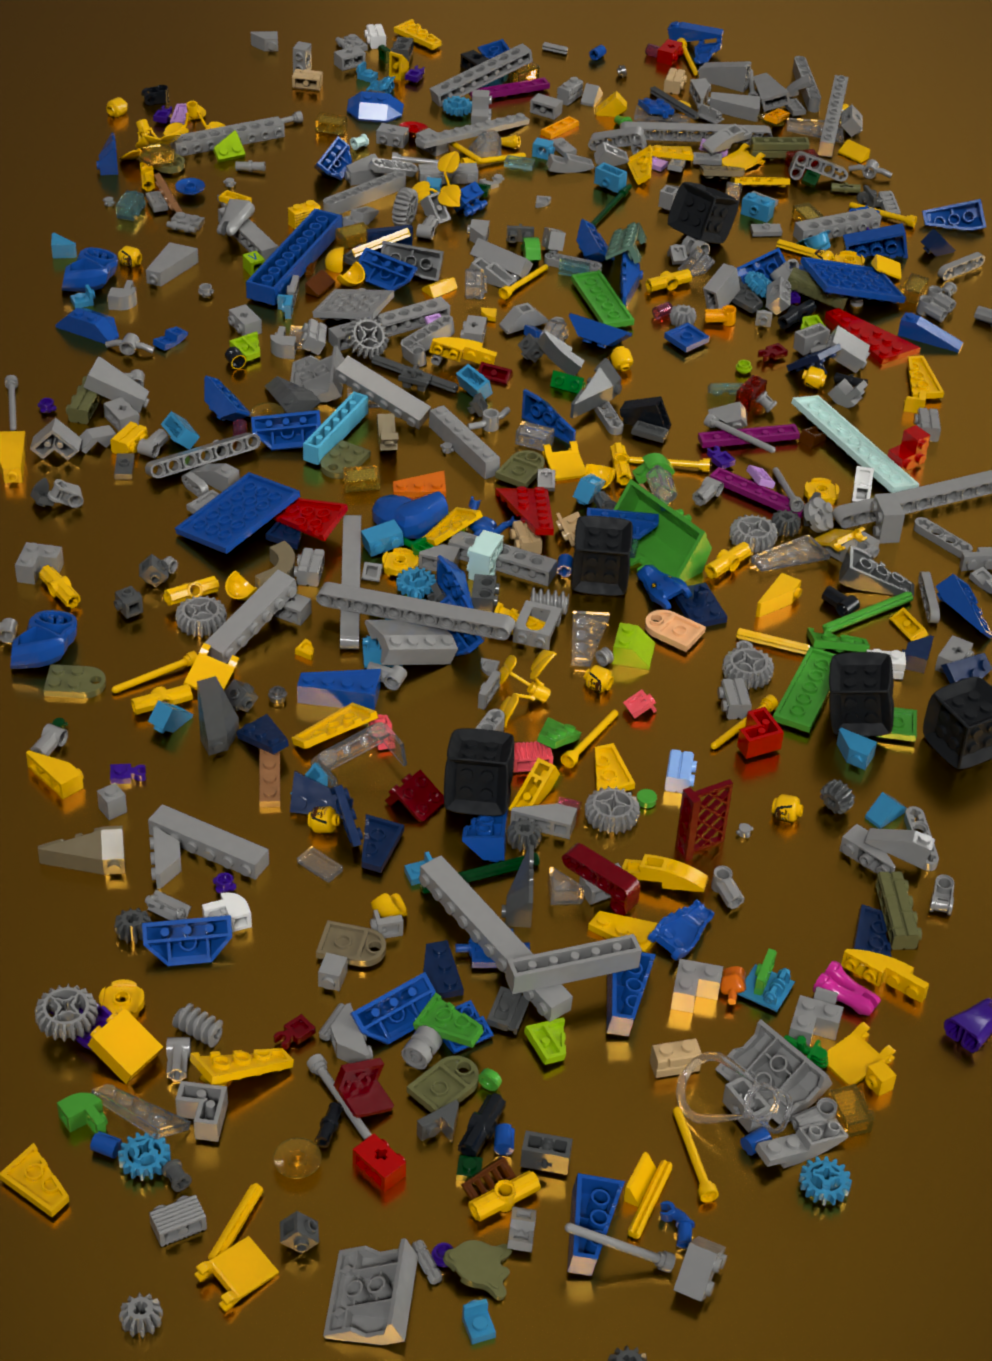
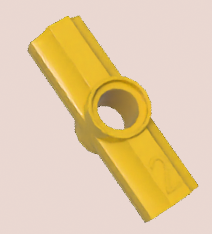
(147, 177)
(668, 280)
(620, 463)
(727, 560)
(59, 586)
(199, 587)
(173, 696)
(513, 1191)

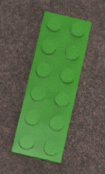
(602, 299)
(806, 691)

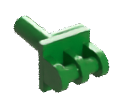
(417, 545)
(816, 1054)

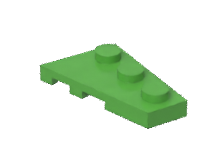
(839, 644)
(557, 734)
(449, 1022)

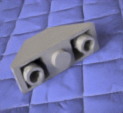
(520, 316)
(165, 857)
(347, 1038)

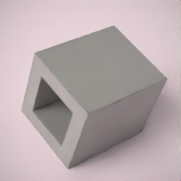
(112, 801)
(332, 971)

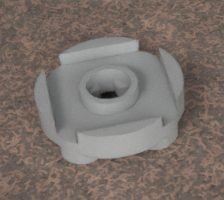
(819, 514)

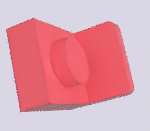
(640, 703)

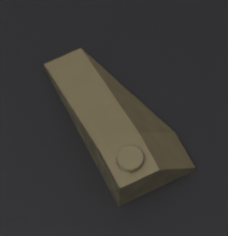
(94, 852)

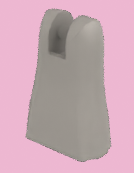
(234, 216)

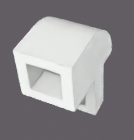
(862, 483)
(232, 905)

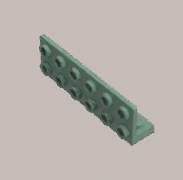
(625, 240)

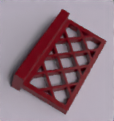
(690, 820)

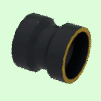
(235, 357)

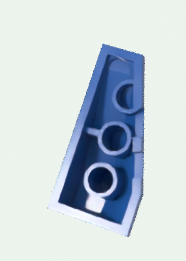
(692, 32)
(493, 49)
(921, 330)

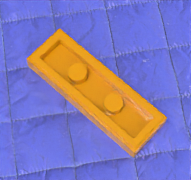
(777, 116)
(559, 127)

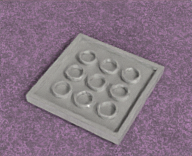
(353, 304)

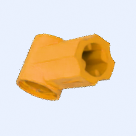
(726, 315)

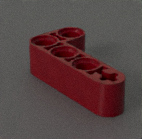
(605, 875)

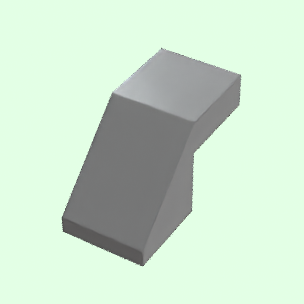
(98, 434)

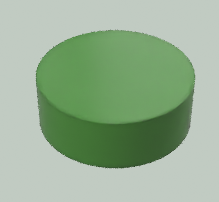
(646, 798)
(490, 1079)

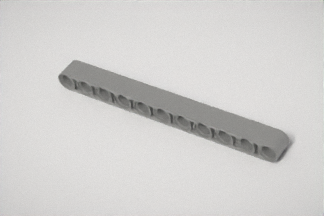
(689, 128)
(919, 498)
(350, 576)
(416, 611)

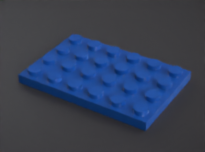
(852, 280)
(237, 512)

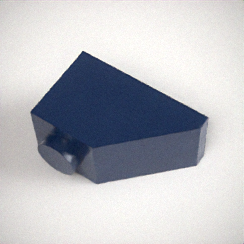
(936, 244)
(918, 654)

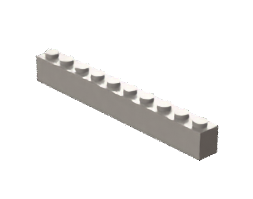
(488, 931)

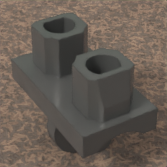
(869, 197)
(517, 233)
(415, 376)

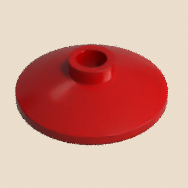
(414, 127)

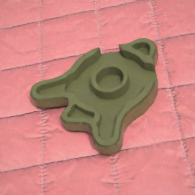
(480, 1266)

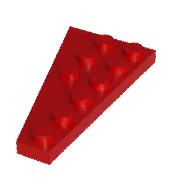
(883, 345)
(531, 506)
(312, 516)

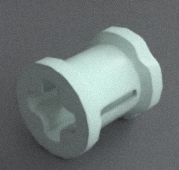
(360, 141)

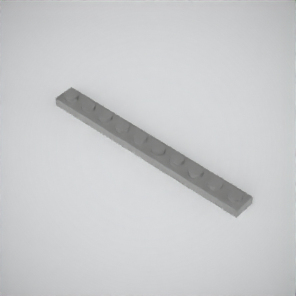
(470, 131)

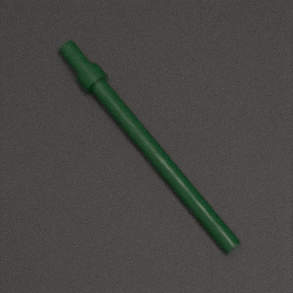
(623, 192)

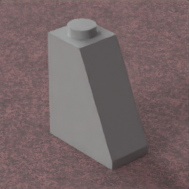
(359, 171)

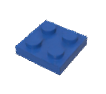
(686, 337)

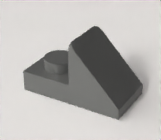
(442, 1120)

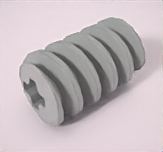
(552, 600)
(198, 1024)

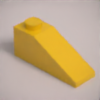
(779, 595)
(56, 773)
(536, 785)

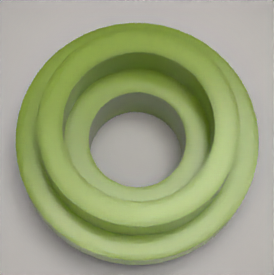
(744, 366)

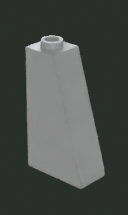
(727, 74)
(772, 93)
(736, 105)
(170, 263)
(113, 384)

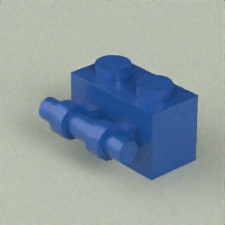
(470, 195)

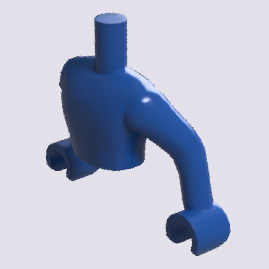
(486, 523)

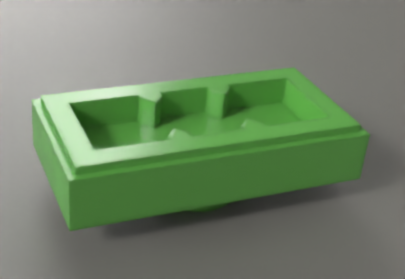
(764, 971)

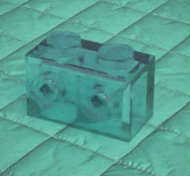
(130, 205)

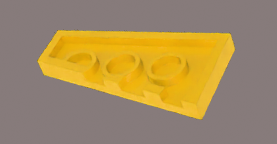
(411, 30)
(923, 378)
(335, 724)
(240, 1064)

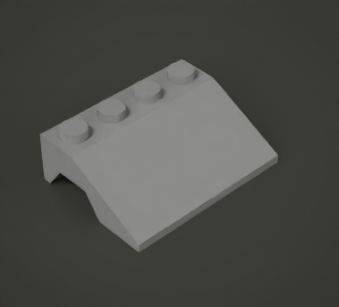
(319, 375)
(412, 643)
(778, 1062)
(372, 1295)

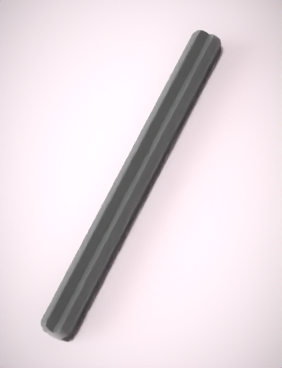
(674, 103)
(398, 367)

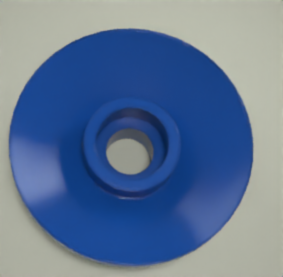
(190, 186)

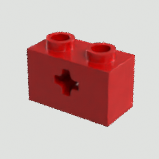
(669, 52)
(379, 1162)

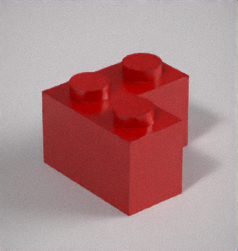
(912, 448)
(760, 734)

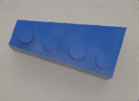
(882, 241)
(340, 688)
(625, 994)
(592, 1208)

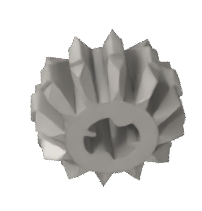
(682, 314)
(141, 1315)

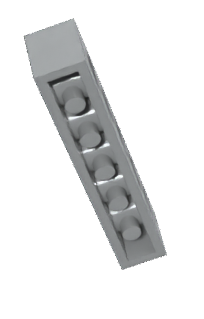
(838, 224)
(512, 560)

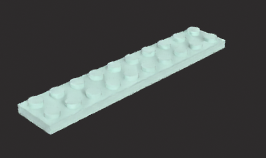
(854, 443)

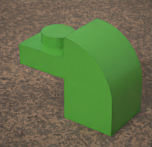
(531, 249)
(650, 461)
(82, 1110)

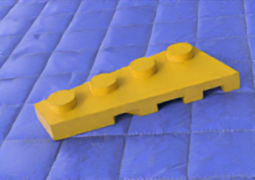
(765, 181)

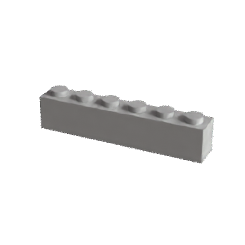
(252, 237)
(383, 392)
(464, 441)
(252, 616)
(211, 842)
(573, 963)

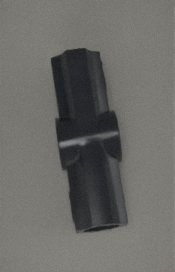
(796, 314)
(482, 1125)

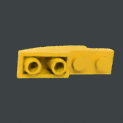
(462, 348)
(670, 872)
(882, 968)

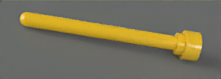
(692, 66)
(465, 151)
(491, 159)
(909, 220)
(506, 291)
(702, 464)
(187, 660)
(769, 702)
(570, 757)
(707, 1190)

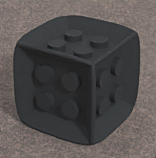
(703, 212)
(601, 555)
(861, 693)
(961, 722)
(479, 772)

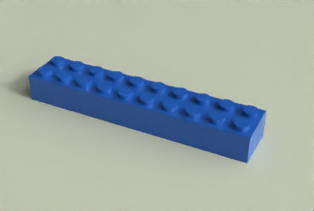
(293, 256)

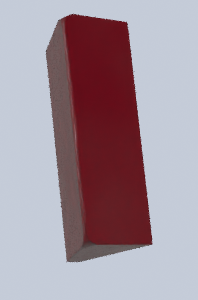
(496, 373)

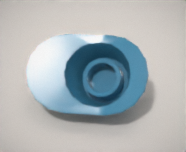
(817, 242)

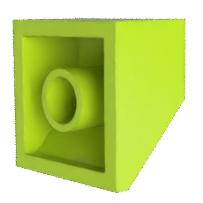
(633, 647)

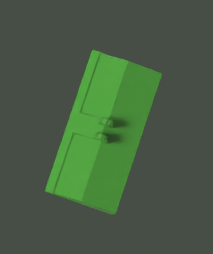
(675, 544)

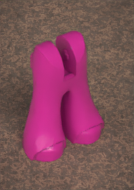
(849, 992)

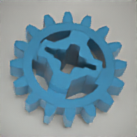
(457, 106)
(757, 283)
(415, 580)
(144, 1155)
(825, 1180)

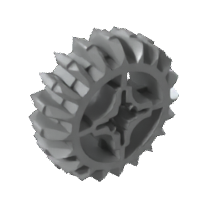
(405, 206)
(365, 328)
(755, 531)
(200, 616)
(750, 665)
(600, 806)
(65, 1005)

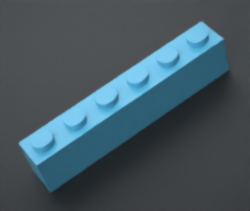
(335, 427)

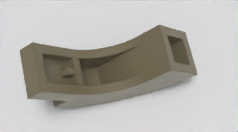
(386, 432)
(282, 558)

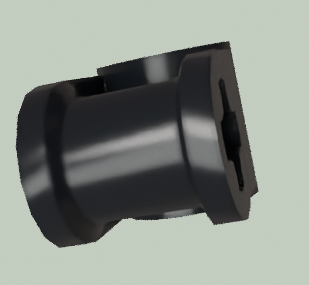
(157, 95)

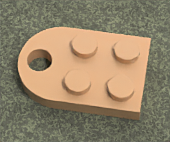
(673, 629)

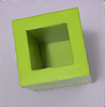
(252, 262)

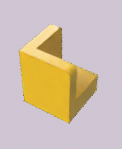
(912, 404)

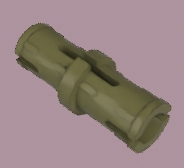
(845, 188)

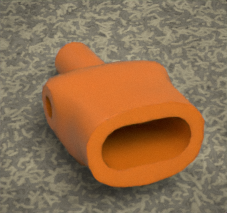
(733, 983)

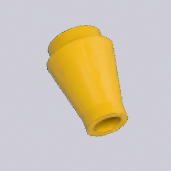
(511, 141)

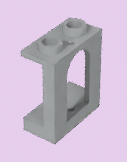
(541, 637)

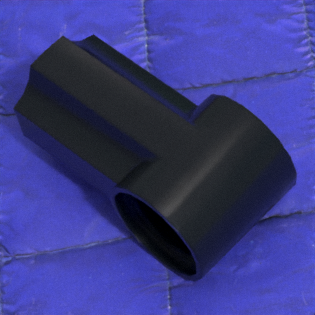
(843, 604)

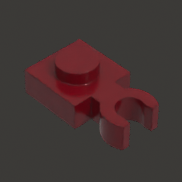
(773, 351)
(295, 1030)

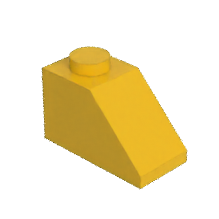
(398, 66)
(612, 106)

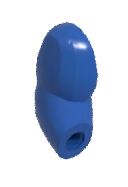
(92, 267)
(413, 516)
(45, 639)

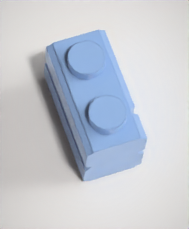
(679, 771)

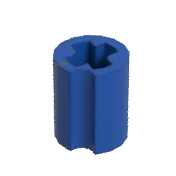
(597, 52)
(564, 565)
(504, 1139)
(750, 1140)
(105, 1144)

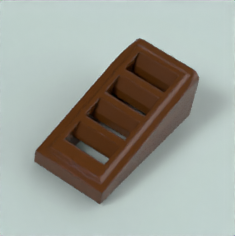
(811, 436)
(499, 1169)

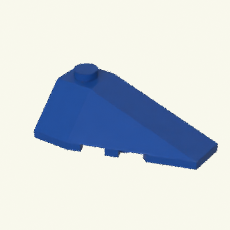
(108, 157)
(958, 216)
(764, 264)
(629, 278)
(542, 413)
(453, 582)
(962, 600)
(487, 836)

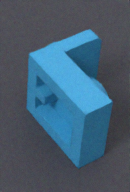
(366, 74)
(83, 299)
(286, 304)
(413, 870)
(478, 1321)

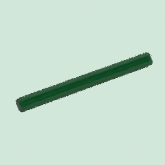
(491, 870)

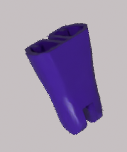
(971, 1025)

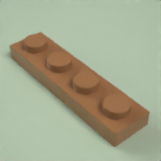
(167, 194)
(269, 779)

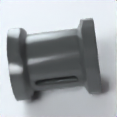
(176, 1175)

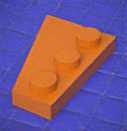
(420, 485)

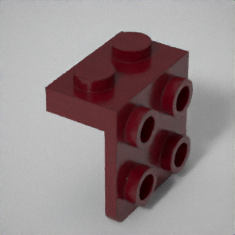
(417, 795)
(360, 1088)

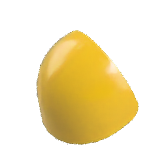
(334, 260)
(353, 276)
(603, 472)
(238, 587)
(389, 905)

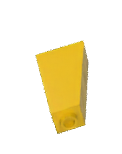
(12, 455)

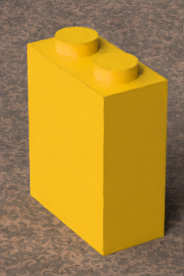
(124, 1045)

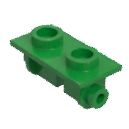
(567, 382)

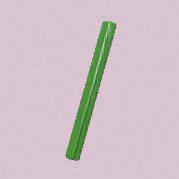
(868, 612)

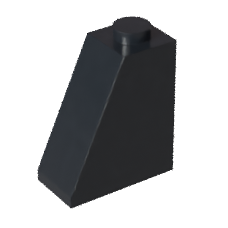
(646, 410)

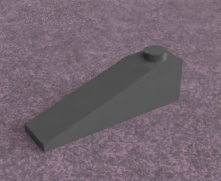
(426, 260)
(598, 390)
(292, 396)
(865, 574)
(216, 716)
(520, 896)

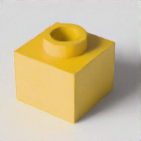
(880, 1077)

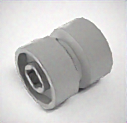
(691, 243)
(421, 1047)

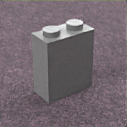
(722, 287)
(853, 350)

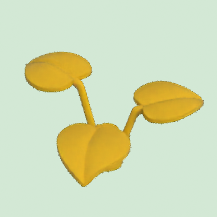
(194, 112)
(146, 140)
(449, 194)
(536, 690)

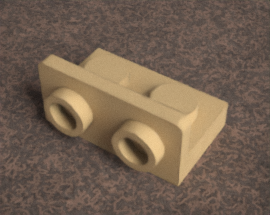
(568, 524)

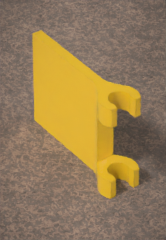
(742, 158)
(565, 463)
(839, 536)
(207, 667)
(853, 1056)
(238, 1270)

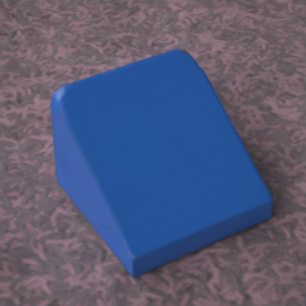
(534, 331)

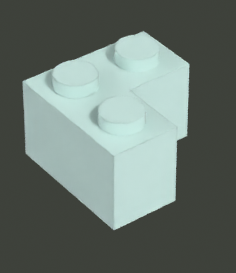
(484, 554)

